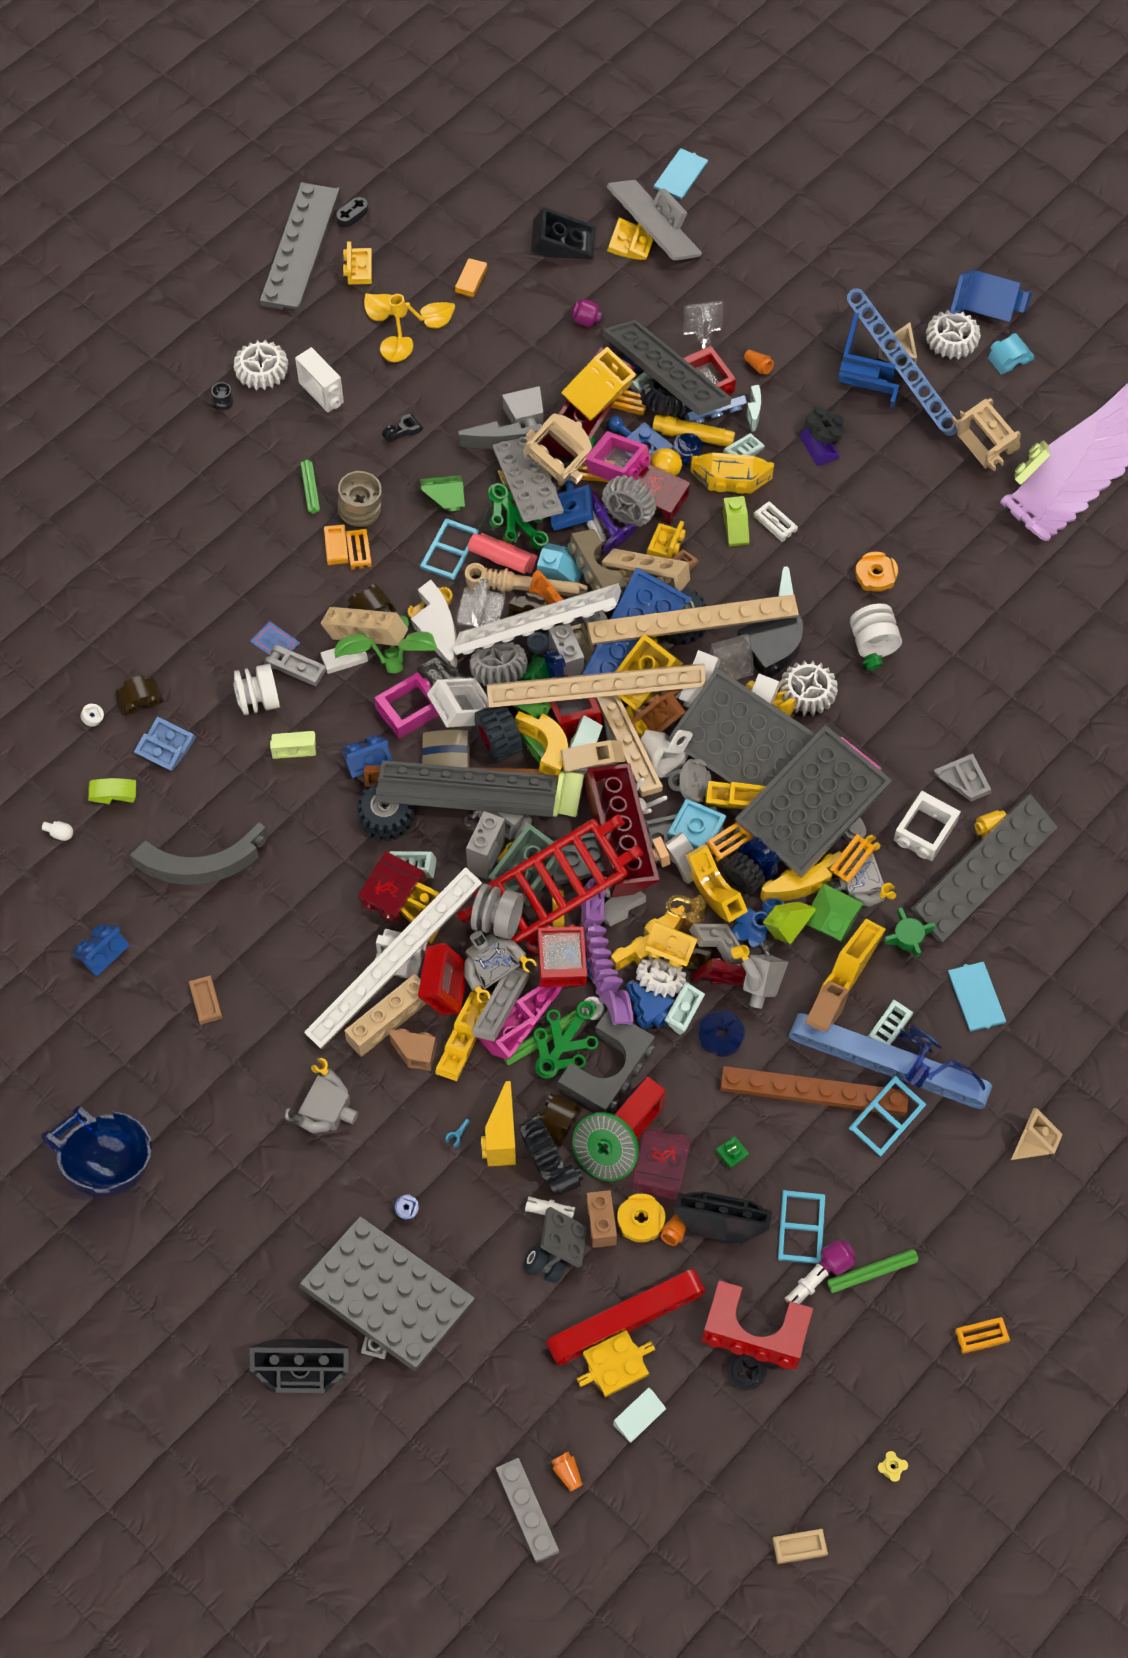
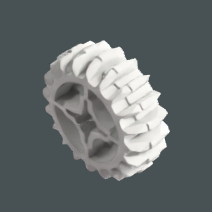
(954, 328)
(273, 365)
(801, 679)

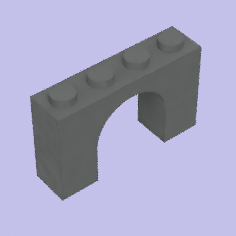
(603, 1093)

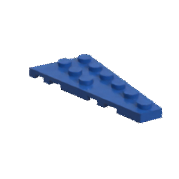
(641, 597)

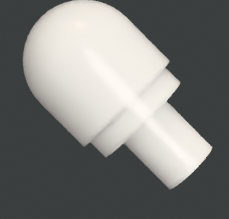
(58, 830)

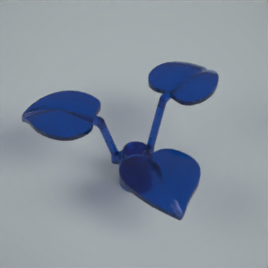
(920, 1071)

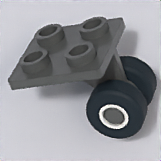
(561, 1241)

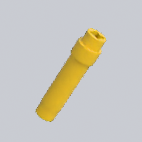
(674, 427)

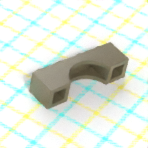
(586, 549)

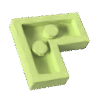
(1037, 456)

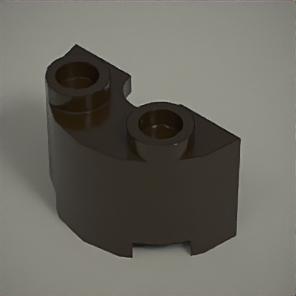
(371, 599)
(525, 603)
(137, 693)
(559, 1117)

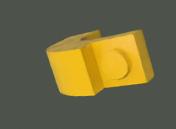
(549, 735)
(718, 894)

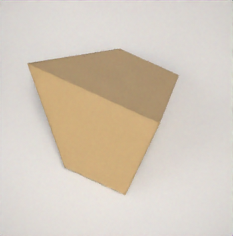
(906, 338)
(1038, 1137)

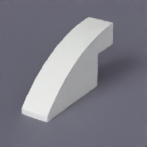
(437, 621)

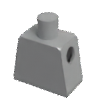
(524, 407)

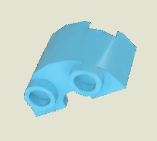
(1009, 353)

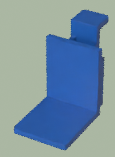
(989, 295)
(865, 371)

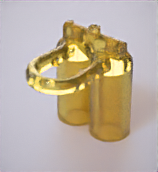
(694, 916)

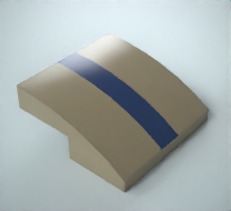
(446, 748)

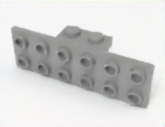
(658, 217)
(527, 481)

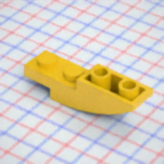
(791, 886)
(636, 951)

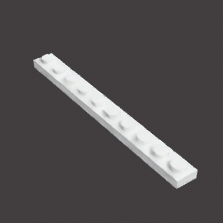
(393, 958)

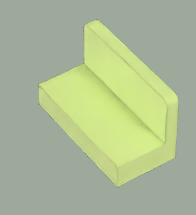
(293, 744)
(568, 793)

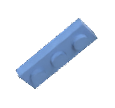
(735, 406)

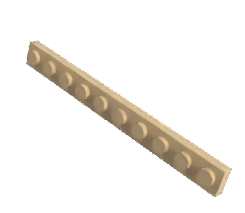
(692, 619)
(596, 685)
(622, 727)

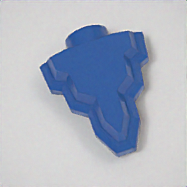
(647, 1007)

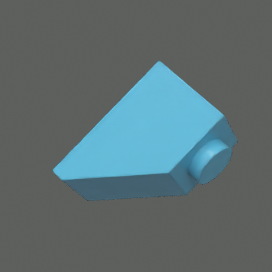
(558, 564)

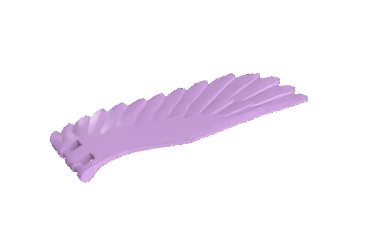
(1075, 471)

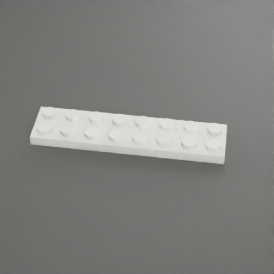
(542, 617)

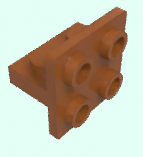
(660, 711)

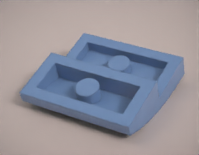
(165, 744)

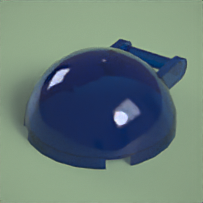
(102, 1153)

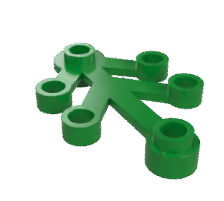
(512, 515)
(563, 1043)

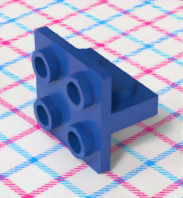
(366, 753)
(101, 948)

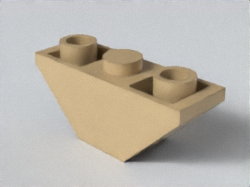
(592, 755)

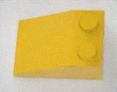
(645, 655)
(499, 1142)

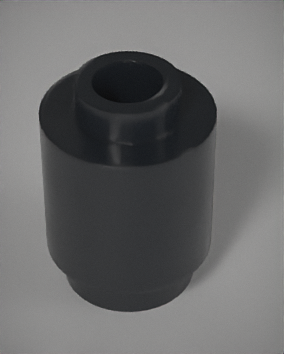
(566, 1181)

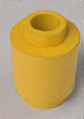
(988, 821)

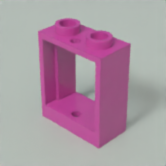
(414, 721)

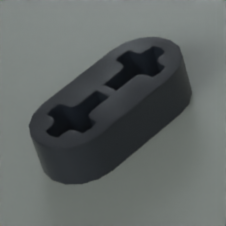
(352, 211)

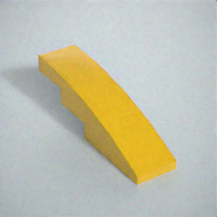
(461, 1040)

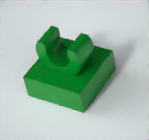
(732, 1152)

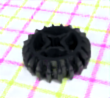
(661, 400)
(541, 1148)

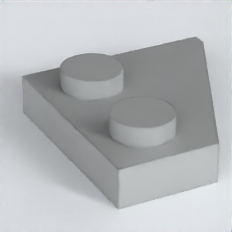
(965, 777)

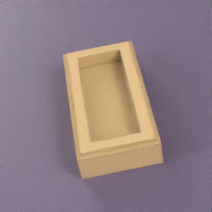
(800, 1546)

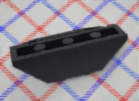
(722, 1216)
(299, 1364)

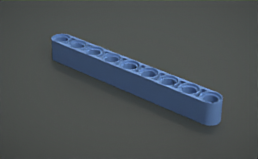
(896, 355)
(890, 1061)

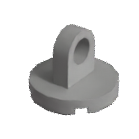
(692, 780)

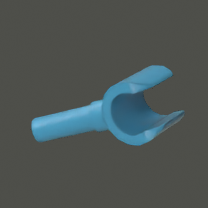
(458, 1133)

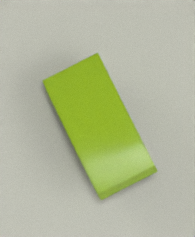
(112, 788)

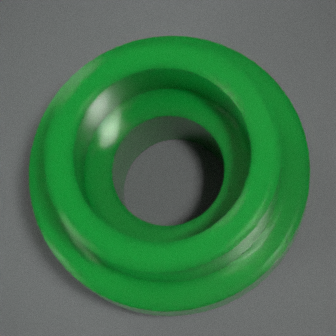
(873, 661)

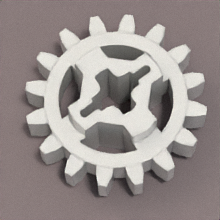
(660, 976)

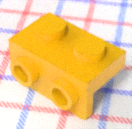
(358, 265)
(666, 541)
(670, 944)

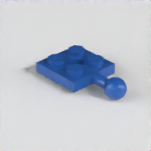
(643, 434)
(583, 509)

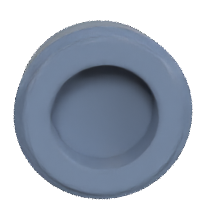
(537, 642)

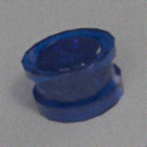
(687, 446)

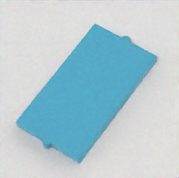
(681, 173)
(976, 996)

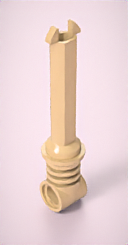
(507, 581)

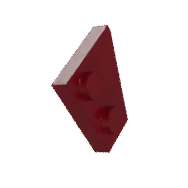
(720, 972)

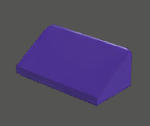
(819, 451)

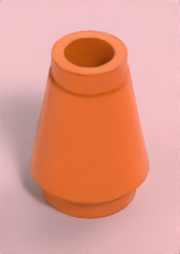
(760, 362)
(673, 1231)
(567, 1471)

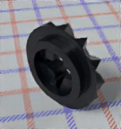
(743, 1382)

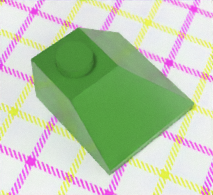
(445, 491)
(834, 913)

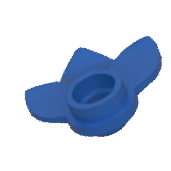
(749, 930)

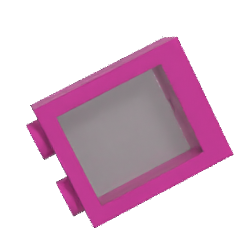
(617, 457)

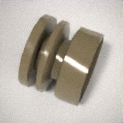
(359, 498)

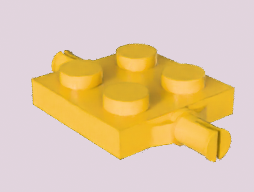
(615, 1364)

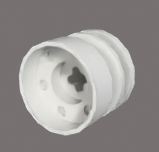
(875, 630)
(256, 689)

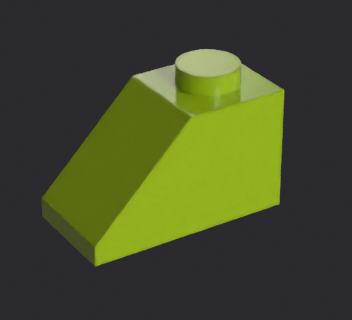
(736, 521)
(788, 920)

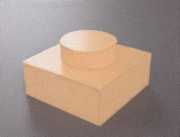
(660, 852)

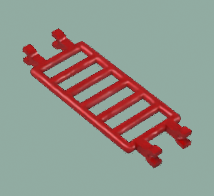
(583, 895)

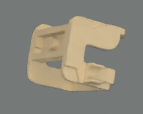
(994, 428)
(570, 436)

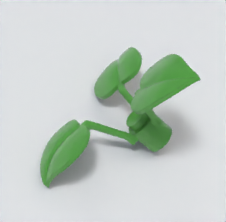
(392, 657)

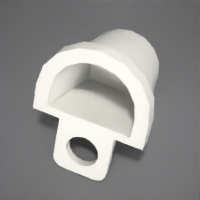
(663, 754)

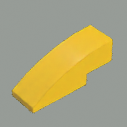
(731, 795)

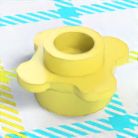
(885, 1467)

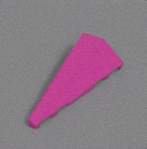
(521, 1021)

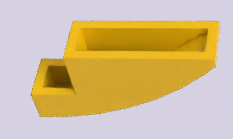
(856, 954)

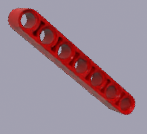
(626, 1316)

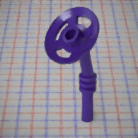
(617, 535)

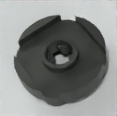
(818, 419)

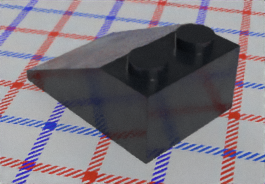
(562, 236)

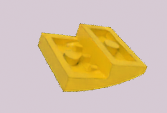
(630, 240)

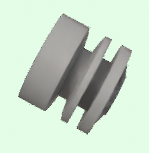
(495, 910)

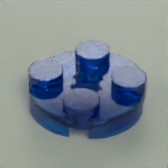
(555, 663)
(758, 851)
(726, 1021)

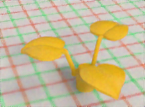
(381, 305)

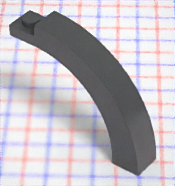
(200, 869)

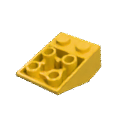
(599, 384)

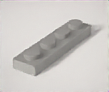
(500, 1004)
(527, 1510)

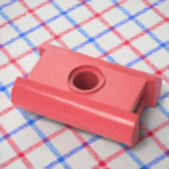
(503, 553)

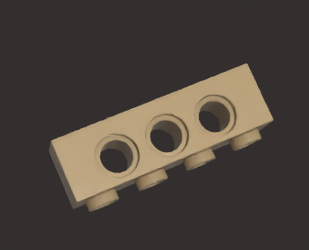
(670, 571)
(378, 625)
(384, 1016)

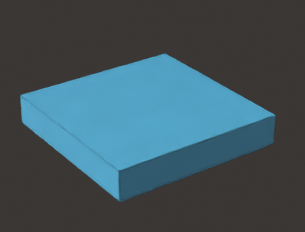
(696, 823)

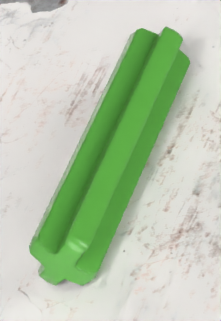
(310, 486)

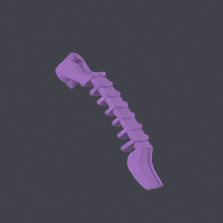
(604, 976)

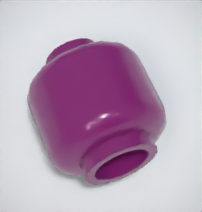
(586, 313)
(837, 1257)

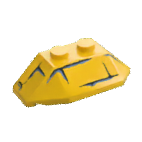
(731, 472)

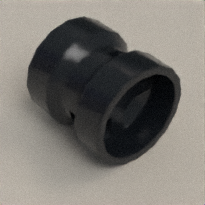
(222, 396)

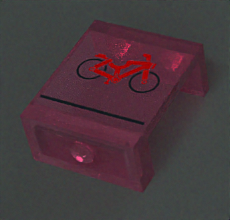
(661, 1163)

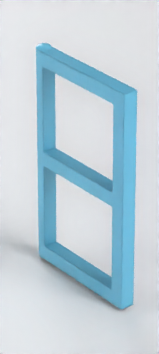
(436, 543)
(874, 1103)
(783, 1225)

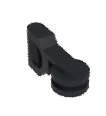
(390, 433)

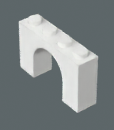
(763, 687)

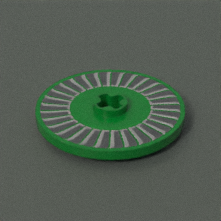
(589, 1141)

